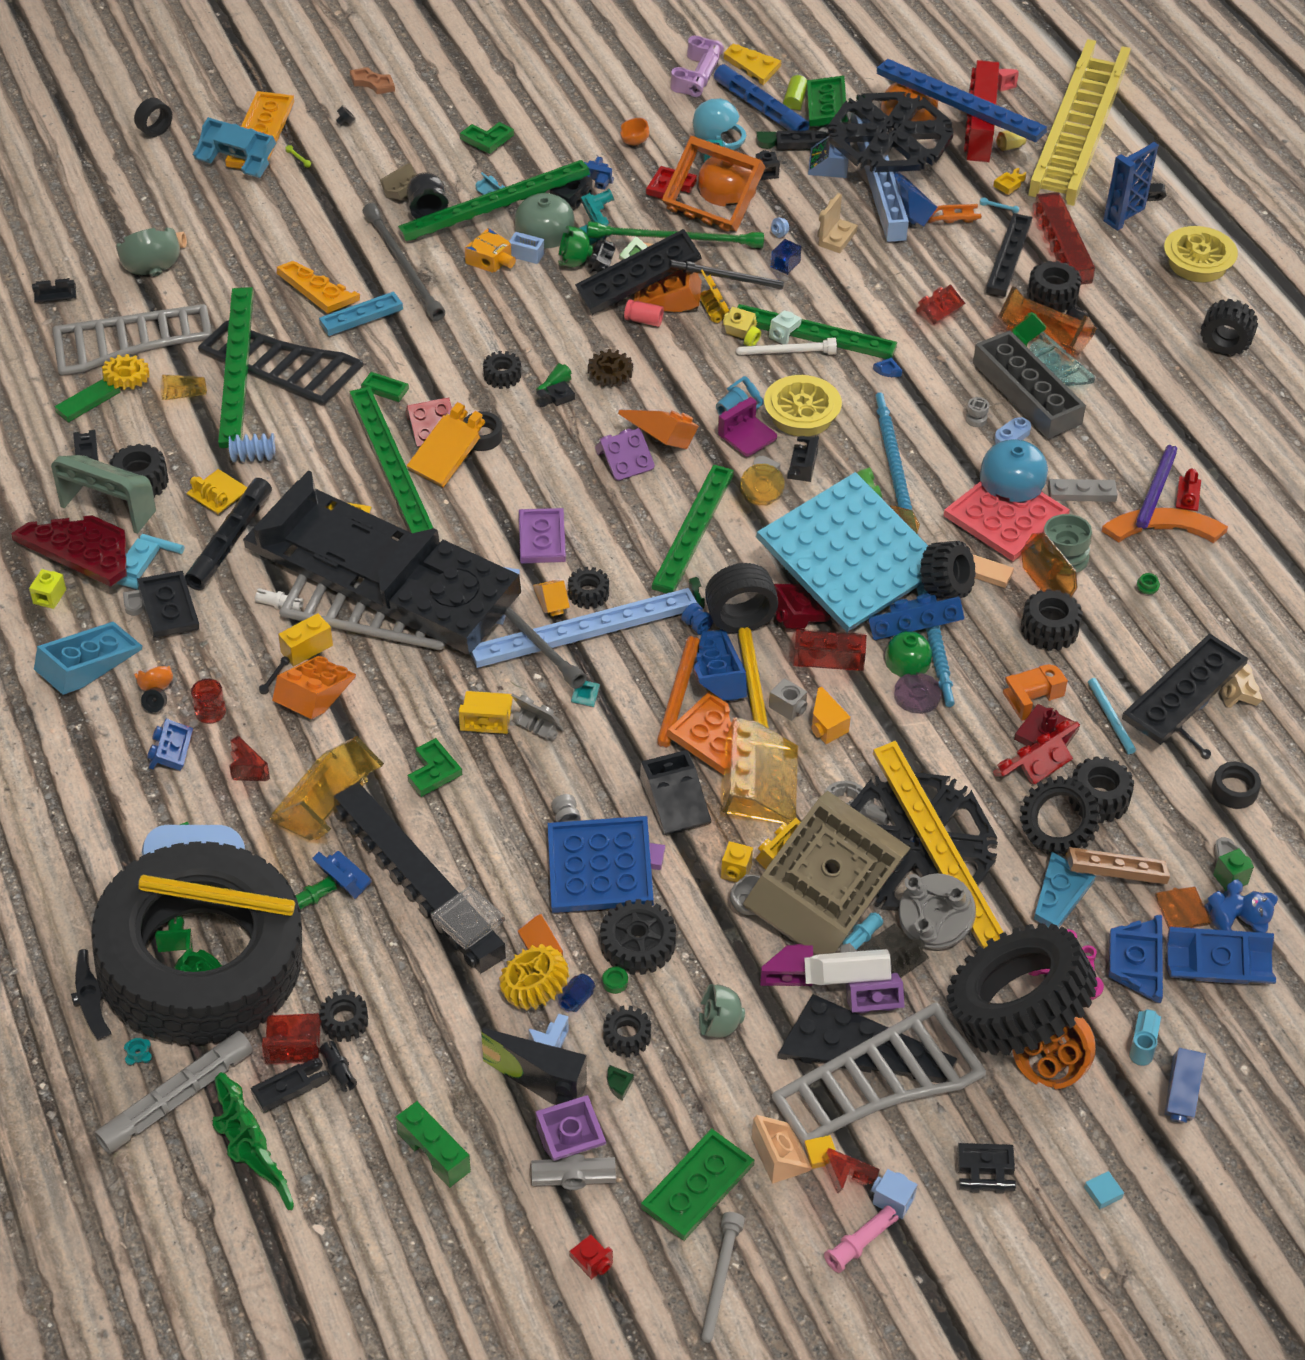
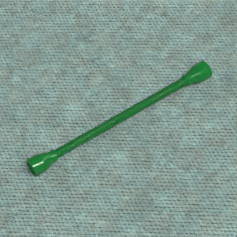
(752, 239)

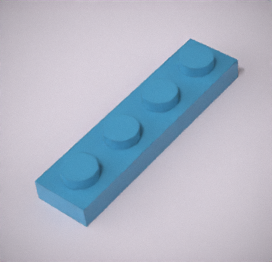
(361, 313)

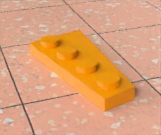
(317, 288)

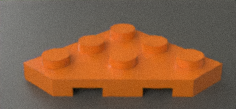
(704, 730)

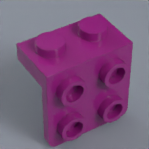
(743, 429)

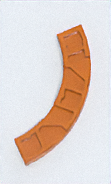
(1166, 518)

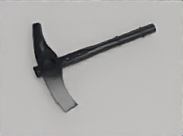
(89, 996)

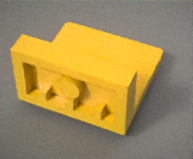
(485, 712)

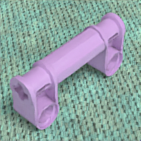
(700, 50)

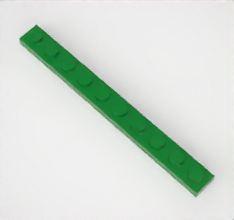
(493, 200)
(236, 365)
(390, 460)

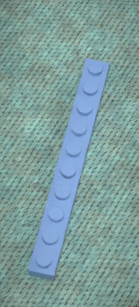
(584, 627)

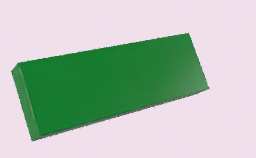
(86, 400)

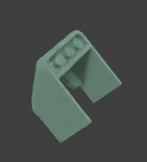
(78, 471)

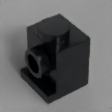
(769, 160)

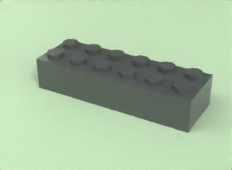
(1029, 384)

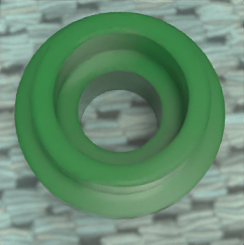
(1148, 583)

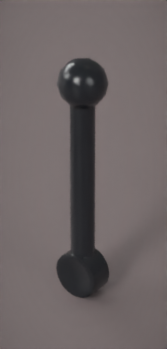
(263, 689)
(1205, 753)

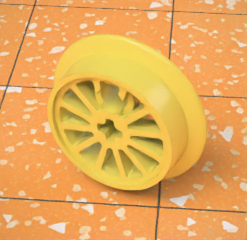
(1200, 253)
(801, 413)

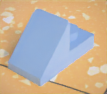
(555, 1032)

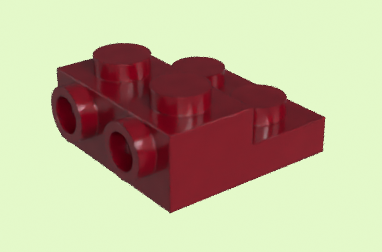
(798, 606)

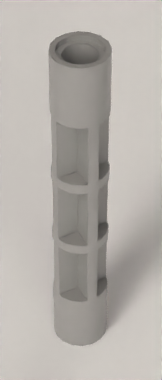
(173, 1092)

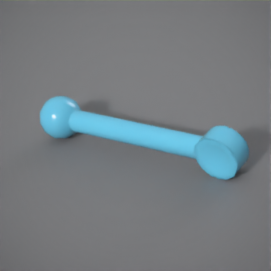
(984, 201)

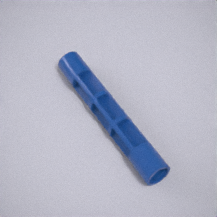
(760, 99)

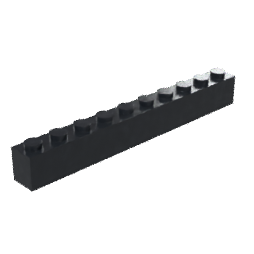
(409, 867)

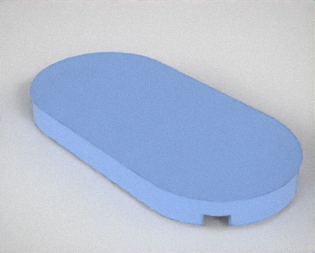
(173, 834)

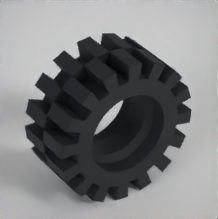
(502, 361)
(588, 578)
(343, 1003)
(627, 1018)

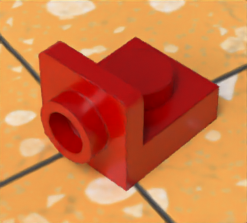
(592, 1257)

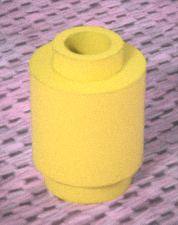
(1007, 140)

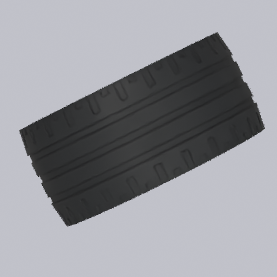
(738, 580)

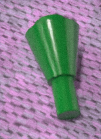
(559, 374)

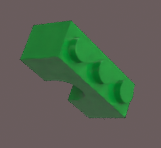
(422, 1131)

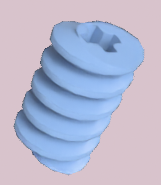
(252, 448)

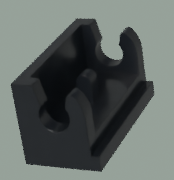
(804, 459)

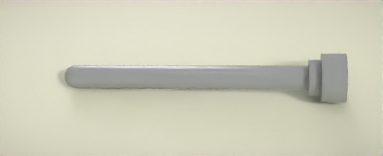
(732, 1225)

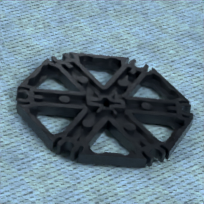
(878, 125)
(945, 803)

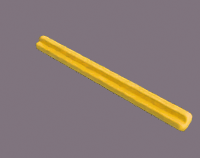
(752, 676)
(216, 895)

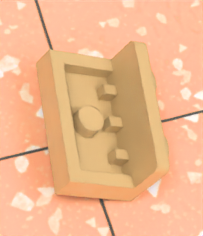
(1241, 688)

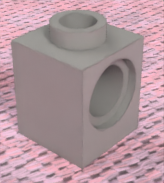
(788, 699)

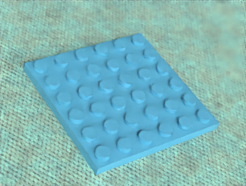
(848, 551)

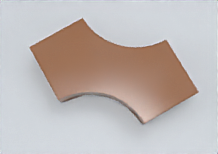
(374, 81)

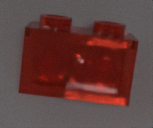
(941, 304)

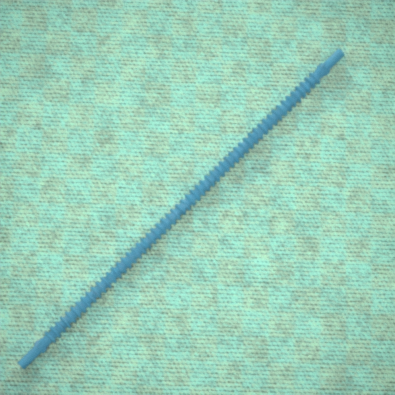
(903, 500)

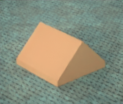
(778, 1149)

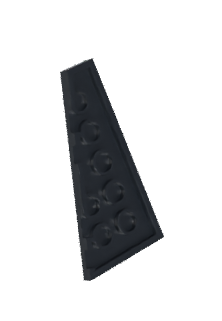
(830, 1030)

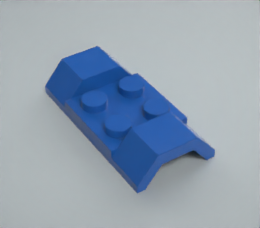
(1220, 955)

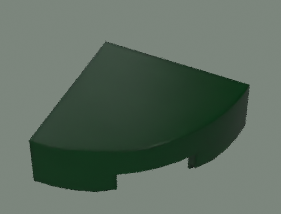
(694, 585)
(619, 1081)

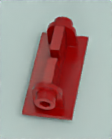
(1189, 491)

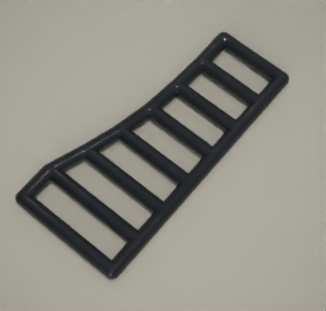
(296, 351)

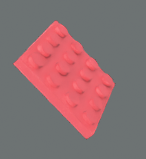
(1000, 522)

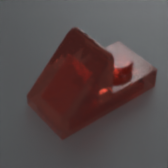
(247, 763)
(842, 1165)

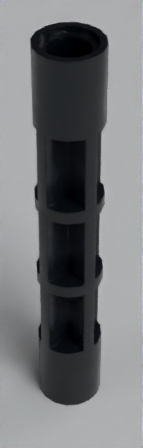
(228, 534)

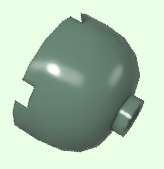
(721, 1012)

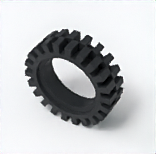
(1054, 788)

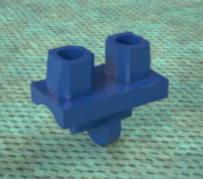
(600, 173)

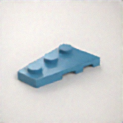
(1060, 891)

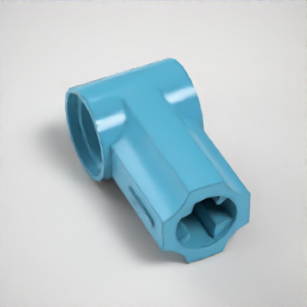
(1145, 1037)

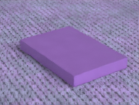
(542, 535)

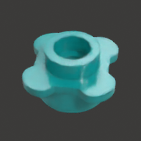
(135, 1045)

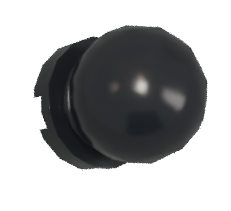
(426, 195)

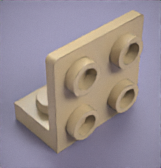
(833, 231)

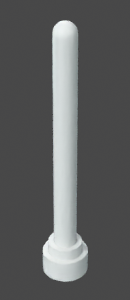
(828, 346)

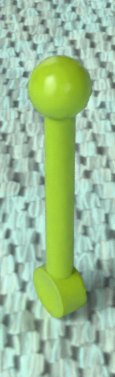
(289, 149)

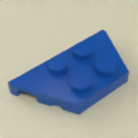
(1138, 957)

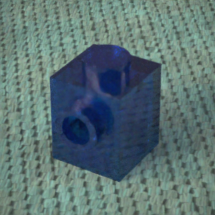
(786, 256)

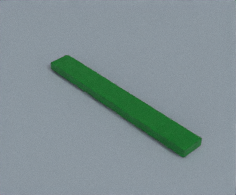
(818, 332)
(692, 529)

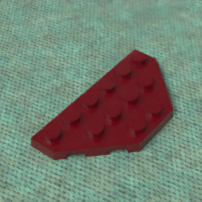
(83, 545)

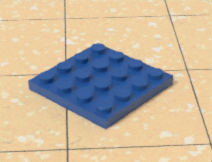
(599, 863)

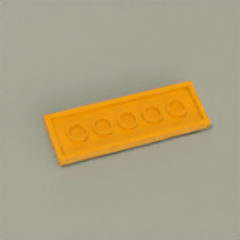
(266, 115)

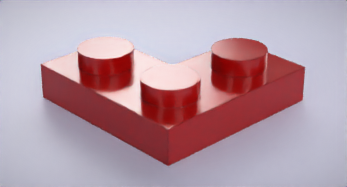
(661, 180)

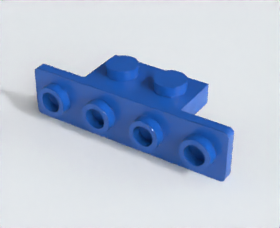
(916, 615)

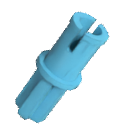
(863, 931)

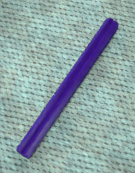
(1156, 486)

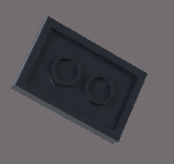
(168, 604)

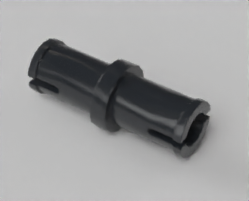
(338, 1066)

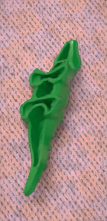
(246, 1137)

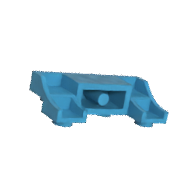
(236, 142)

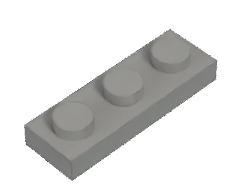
(1082, 490)

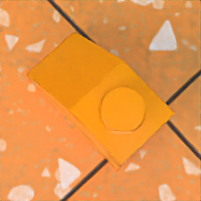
(552, 596)
(829, 718)

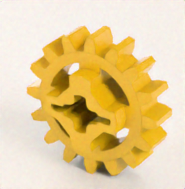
(125, 372)

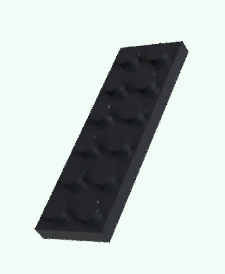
(636, 271)
(1184, 689)

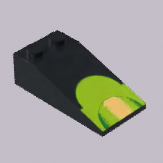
(541, 1068)

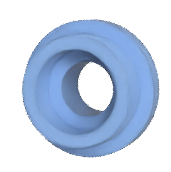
(779, 227)

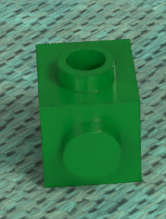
(1232, 867)

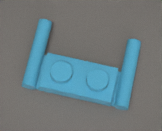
(142, 554)

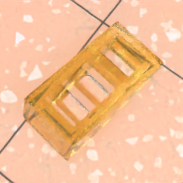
(181, 386)

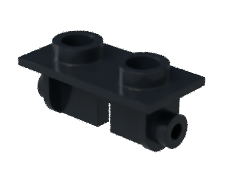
(603, 255)
(62, 290)

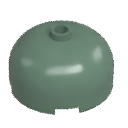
(544, 217)
(149, 251)

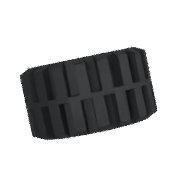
(1054, 285)
(1230, 314)
(143, 461)
(948, 569)
(1051, 619)
(1108, 776)

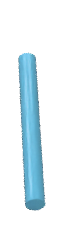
(1112, 716)

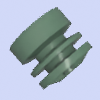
(1072, 537)

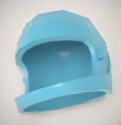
(716, 117)

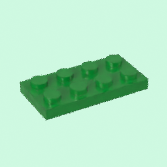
(825, 99)
(697, 1184)

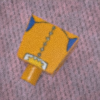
(489, 252)

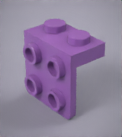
(626, 453)

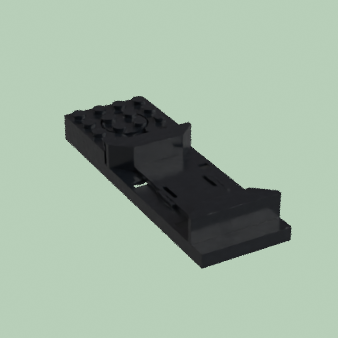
(410, 579)

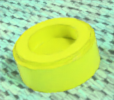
(752, 336)

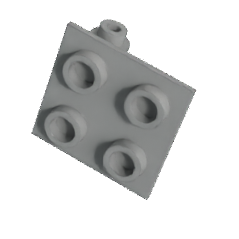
(536, 718)

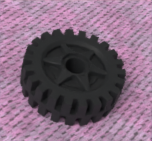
(640, 953)

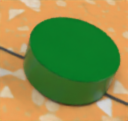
(615, 980)

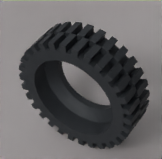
(1038, 1013)

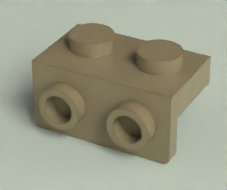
(396, 182)

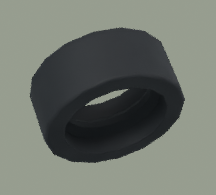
(144, 111)
(490, 440)
(1240, 771)

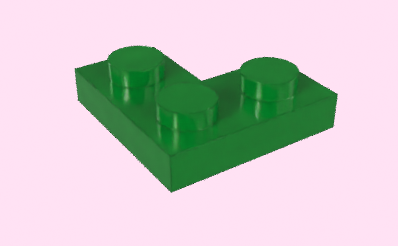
(487, 140)
(438, 768)

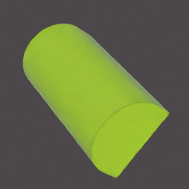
(795, 92)

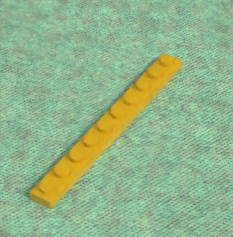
(934, 835)

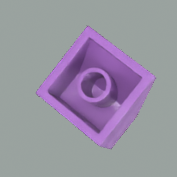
(569, 1128)

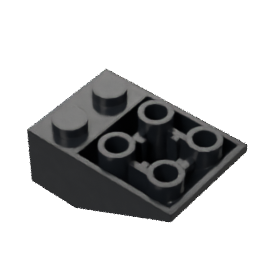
(675, 792)

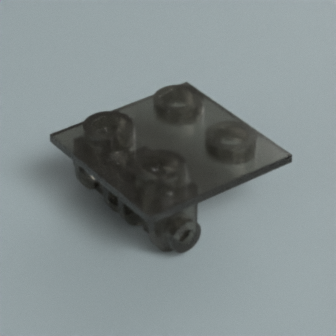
(904, 952)

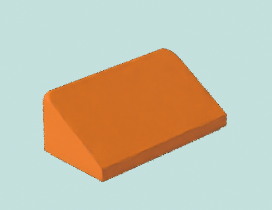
(537, 933)

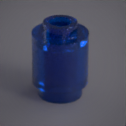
(576, 993)

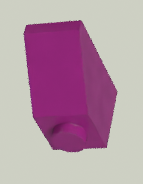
(787, 967)

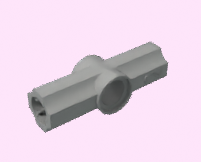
(573, 1171)

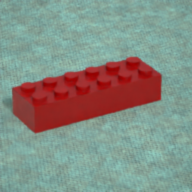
(979, 132)

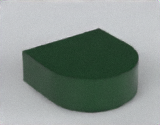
(766, 139)

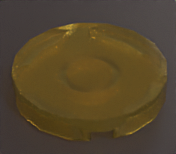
(762, 484)

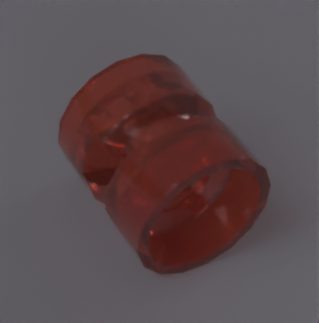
(208, 701)

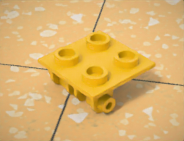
(711, 301)
(216, 490)

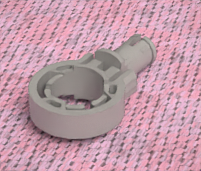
(870, 810)

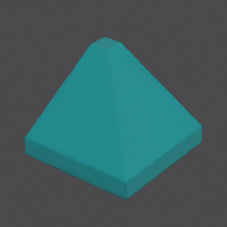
(586, 694)

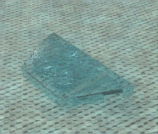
(1061, 362)

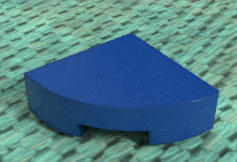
(887, 368)

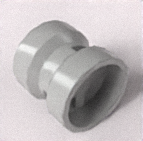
(977, 412)
(565, 808)

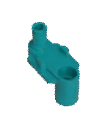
(593, 205)

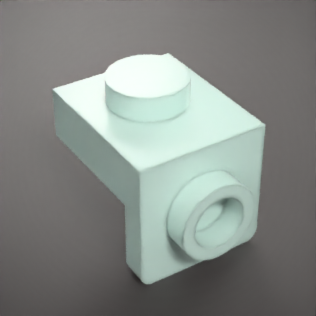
(783, 325)

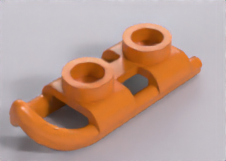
(950, 216)

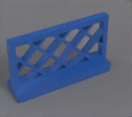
(1123, 189)

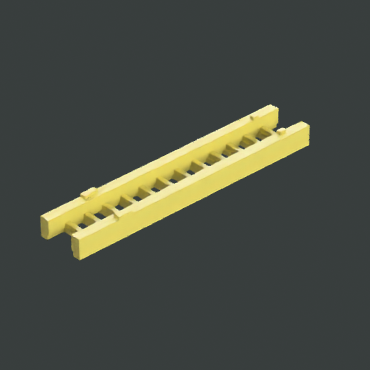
(1072, 145)

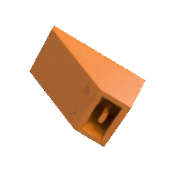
(311, 686)

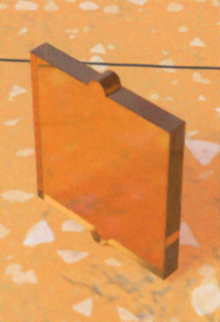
(1182, 908)

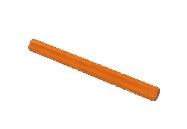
(679, 689)

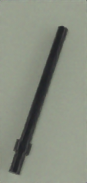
(690, 268)

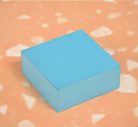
(1104, 1190)

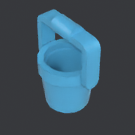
(737, 395)

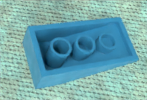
(84, 656)

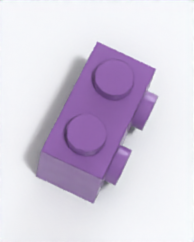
(876, 995)

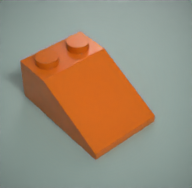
(675, 292)
(669, 428)

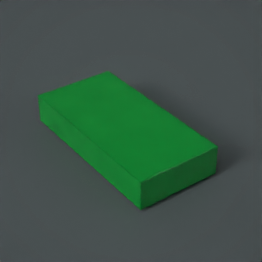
(386, 386)

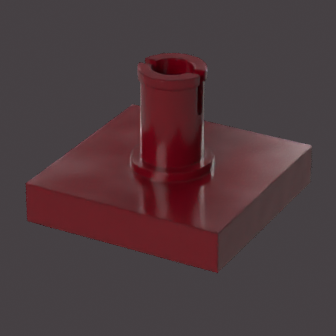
(1039, 722)

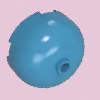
(1014, 470)

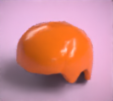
(634, 131)
(156, 677)

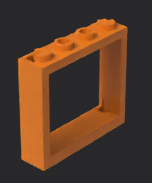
(699, 145)

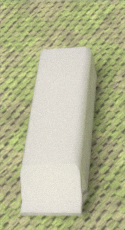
(848, 967)

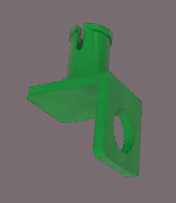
(1029, 328)
(174, 938)

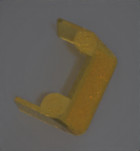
(312, 797)

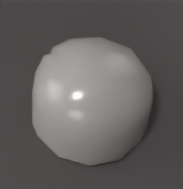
(741, 891)

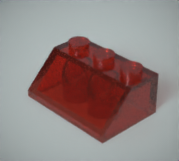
(829, 649)

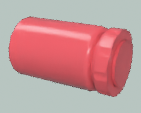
(644, 313)

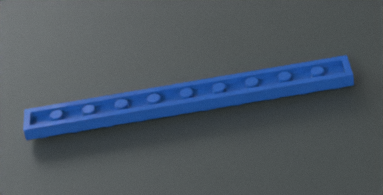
(962, 100)

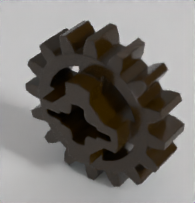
(610, 368)

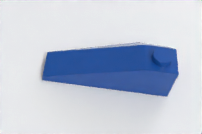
(916, 204)
(720, 667)

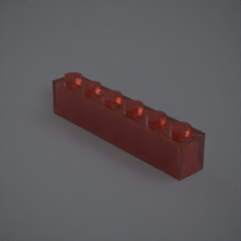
(1063, 234)

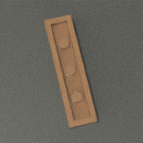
(1118, 865)

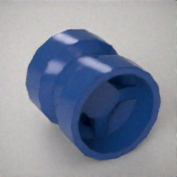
(697, 618)

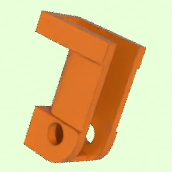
(1032, 685)

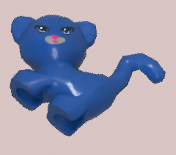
(1254, 908)

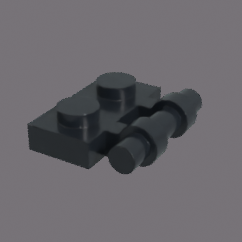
(986, 1159)

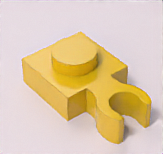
(1009, 182)

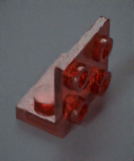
(292, 1038)

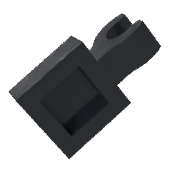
(557, 394)

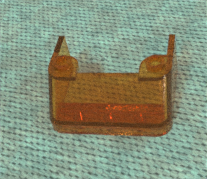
(1062, 328)

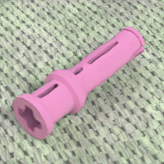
(852, 1245)

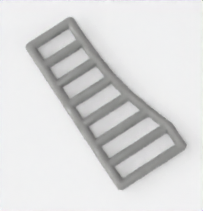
(120, 322)
(352, 624)
(900, 1094)

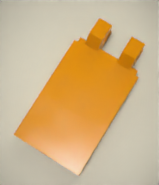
(447, 446)

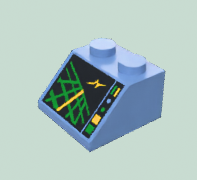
(827, 161)

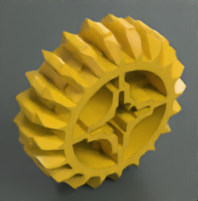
(534, 977)

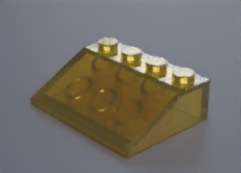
(760, 773)

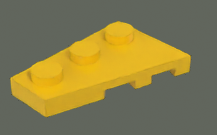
(755, 63)

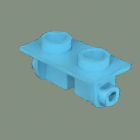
(487, 185)

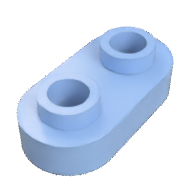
(1017, 428)

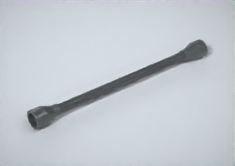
(433, 307)
(572, 674)

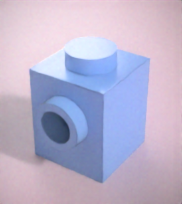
(894, 1191)

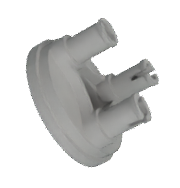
(937, 910)

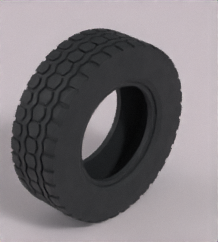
(204, 1003)

